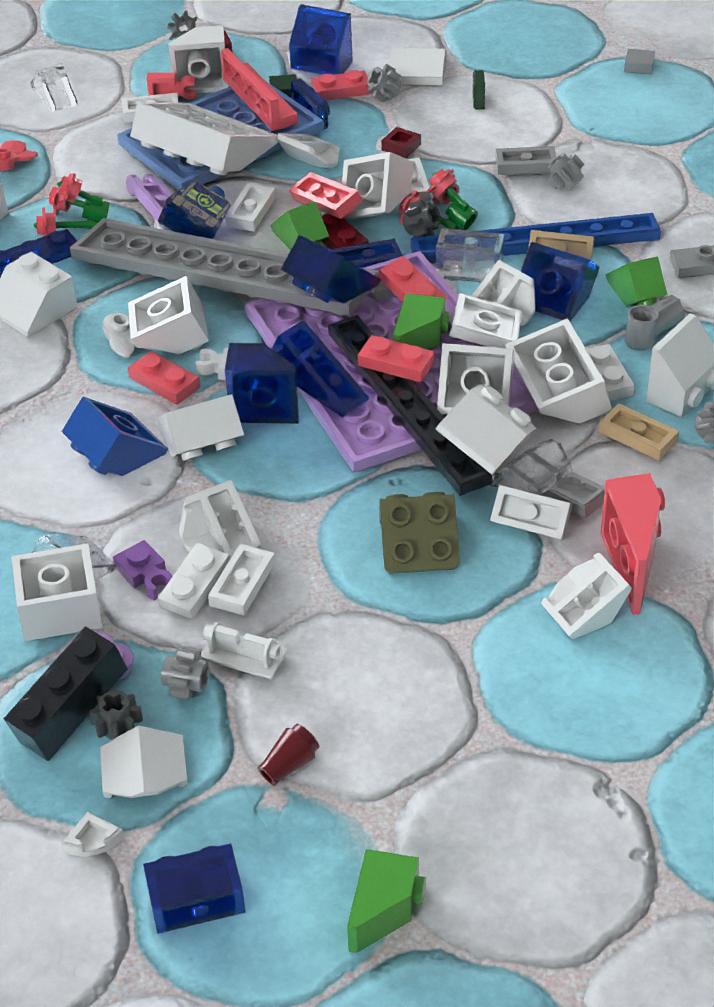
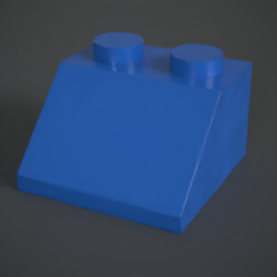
(111, 438)

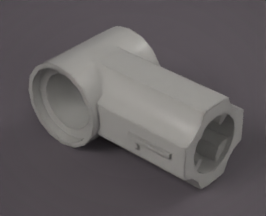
(649, 321)

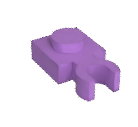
(143, 565)

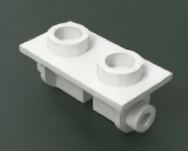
(243, 653)

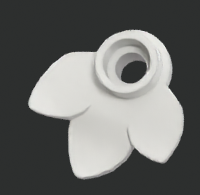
(117, 331)

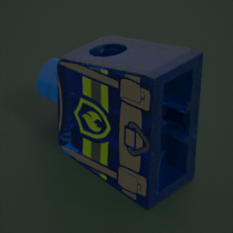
(195, 210)

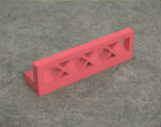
(257, 93)

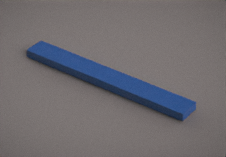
(604, 230)

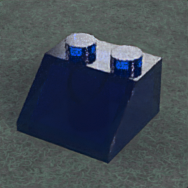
(321, 41)
(326, 272)
(560, 280)
(261, 384)

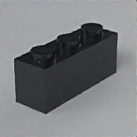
(66, 693)

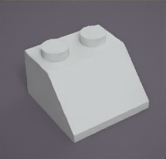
(199, 56)
(380, 180)
(34, 294)
(169, 318)
(470, 366)
(681, 368)
(200, 426)
(487, 428)
(55, 592)

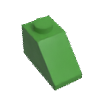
(301, 220)
(638, 282)
(422, 321)
(383, 897)

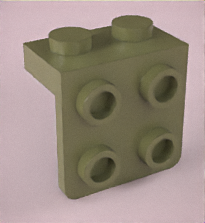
(419, 532)

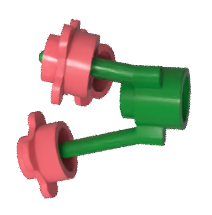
(445, 191)
(62, 198)

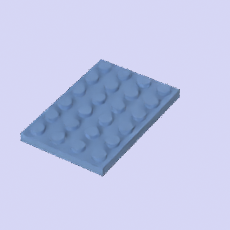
(227, 103)

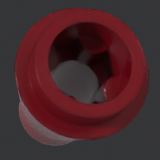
(290, 752)

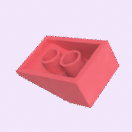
(631, 530)

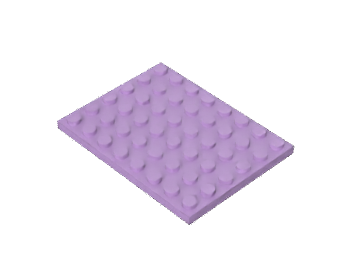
(371, 431)

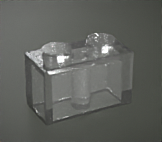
(467, 254)

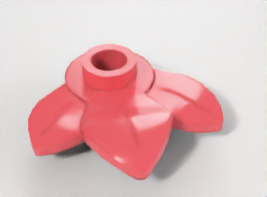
(14, 151)

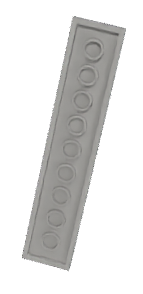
(202, 260)

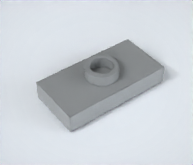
(693, 261)
(579, 491)

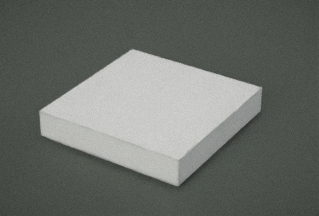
(419, 65)
(485, 322)

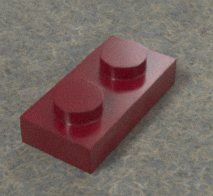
(341, 233)

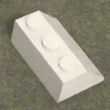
(560, 374)

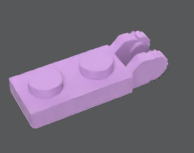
(149, 192)

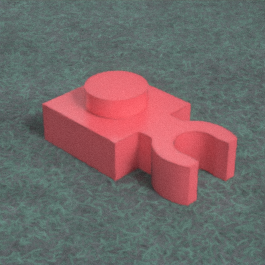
(166, 83)

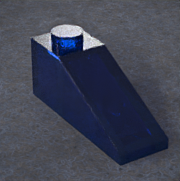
(319, 370)

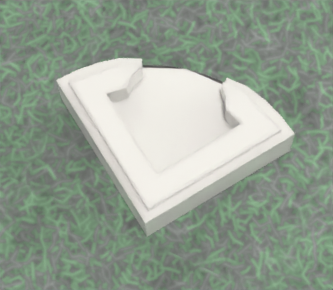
(92, 837)

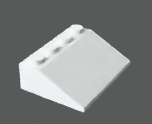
(200, 135)

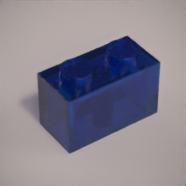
(194, 888)

